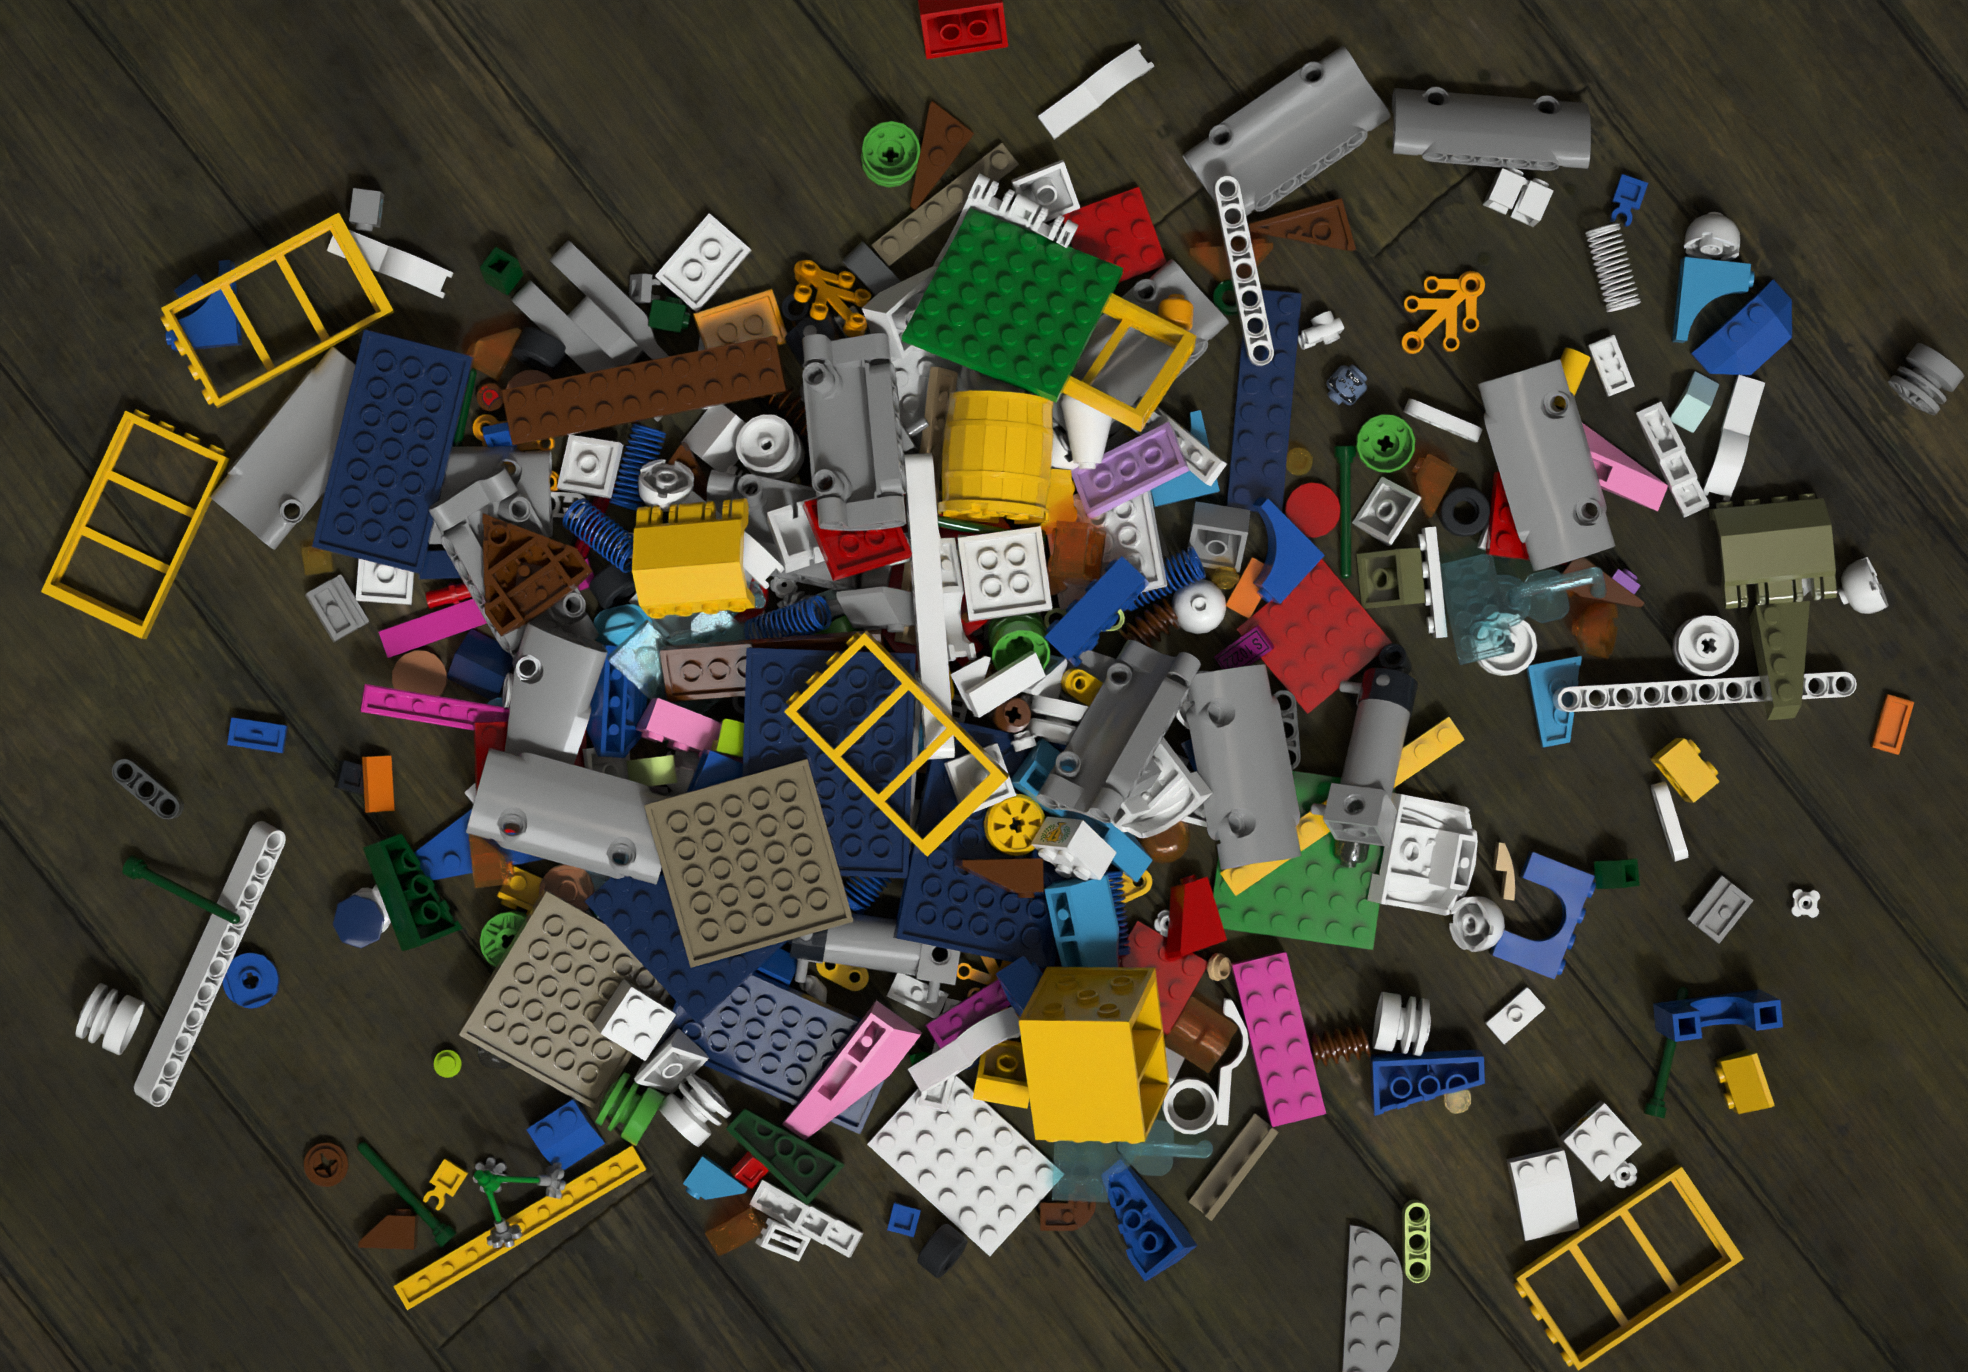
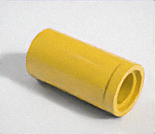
(1574, 367)

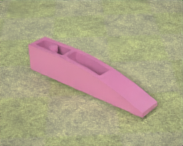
(1622, 474)
(680, 726)
(855, 1069)

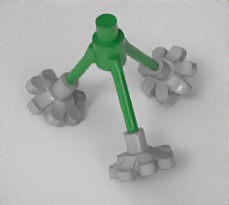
(490, 1177)

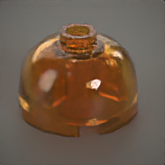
(1596, 629)
(1169, 844)

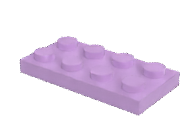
(1130, 470)

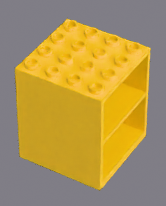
(1094, 1054)

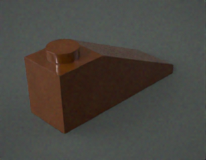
(1615, 592)
(1010, 874)

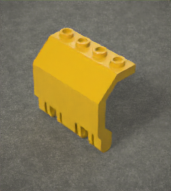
(691, 560)

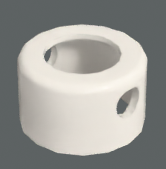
(1201, 1123)

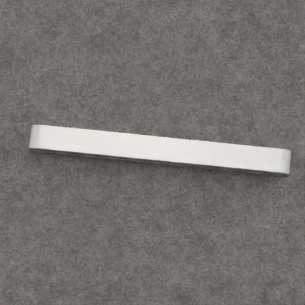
(928, 595)
(1690, 690)
(209, 965)

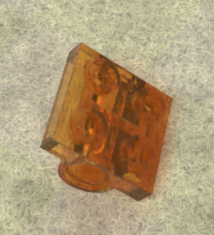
(1200, 1034)

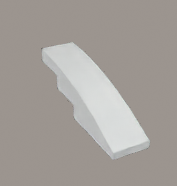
(1672, 459)
(806, 1218)

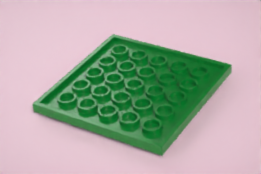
(1012, 305)
(1310, 893)

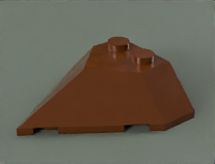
(525, 573)

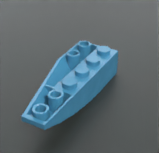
(1029, 779)
(1084, 922)

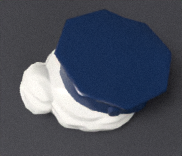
(361, 918)

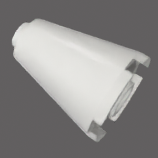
(1086, 432)

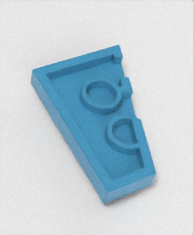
(1544, 679)

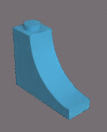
(1702, 282)
(1186, 485)

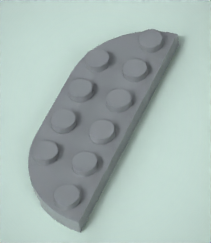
(1371, 1303)

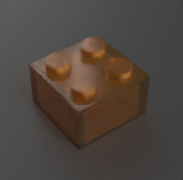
(1077, 552)

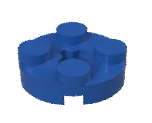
(244, 994)

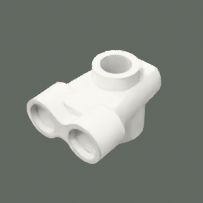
(1324, 329)

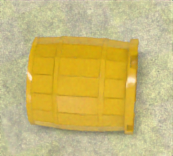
(997, 457)

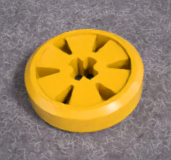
(1000, 817)

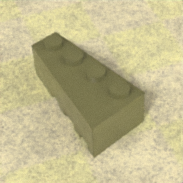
(1780, 653)

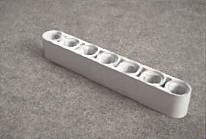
(1244, 257)

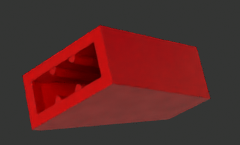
(1193, 917)

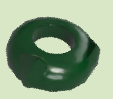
(1218, 302)

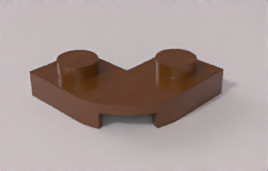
(1065, 1215)

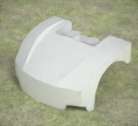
(1167, 801)
(1427, 856)

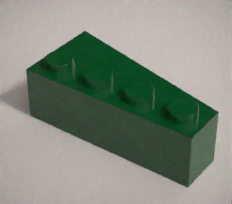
(408, 894)
(790, 1158)

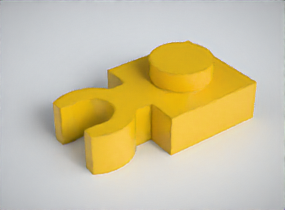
(447, 1180)

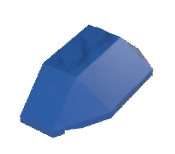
(1749, 334)
(615, 712)

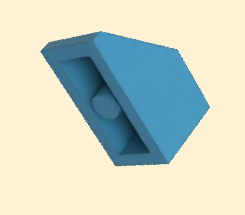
(712, 1181)

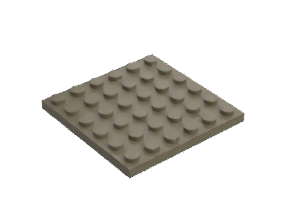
(748, 863)
(550, 993)

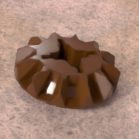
(321, 1176)

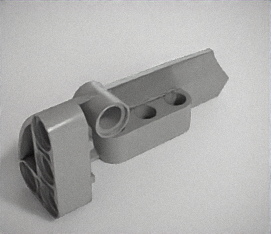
(555, 695)

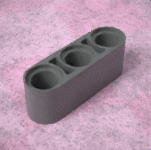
(870, 269)
(1290, 716)
(135, 783)

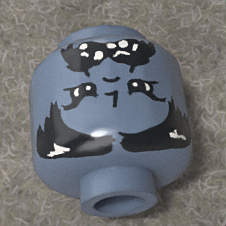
(1346, 385)

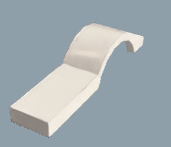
(1094, 91)
(398, 264)
(1734, 437)
(755, 558)
(953, 592)
(965, 1049)
(1225, 1070)

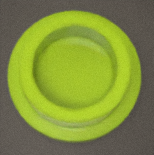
(447, 1063)

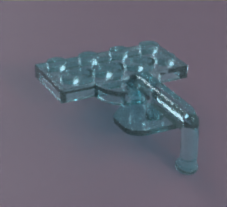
(1481, 604)
(640, 657)
(1084, 1168)

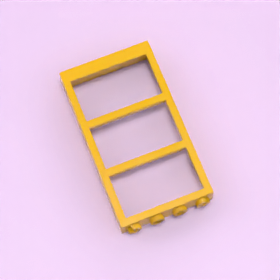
(356, 261)
(1153, 326)
(99, 609)
(964, 808)
(1706, 1219)

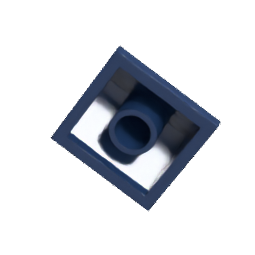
(481, 665)

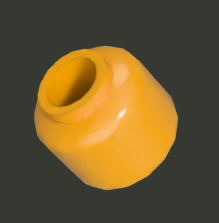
(1177, 311)

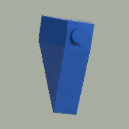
(1149, 1228)

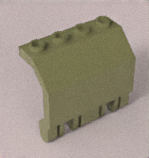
(1775, 547)

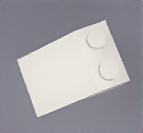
(894, 307)
(1543, 1193)

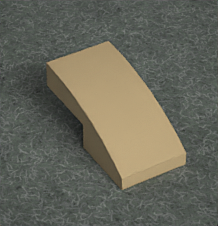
(1503, 862)

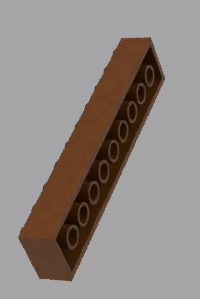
(644, 390)

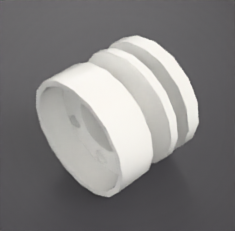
(113, 1020)
(1401, 1023)
(694, 1109)

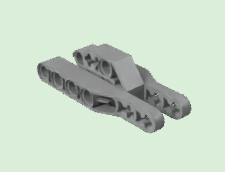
(603, 328)

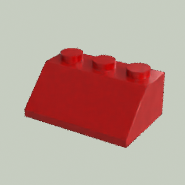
(962, 26)

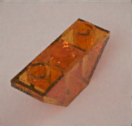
(1215, 260)

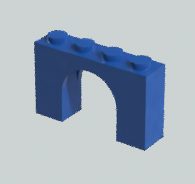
(1571, 888)
(1684, 1018)

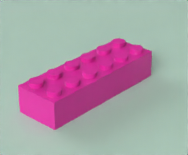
(1278, 1038)

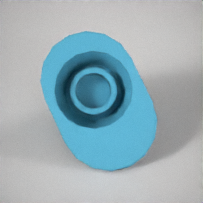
(618, 623)

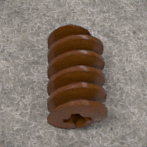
(1152, 625)
(1022, 713)
(1339, 1045)

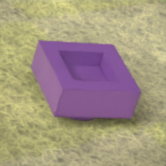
(1626, 579)

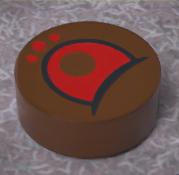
(490, 397)

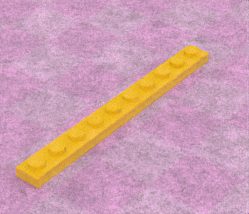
(1312, 827)
(531, 1221)

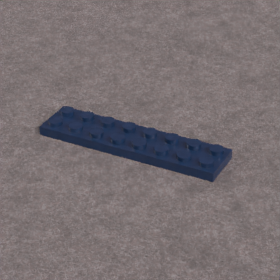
(1264, 406)

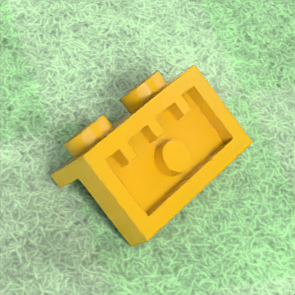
(522, 890)

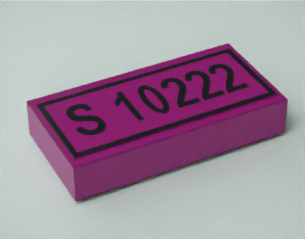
(1245, 650)

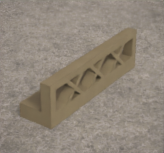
(1233, 1166)

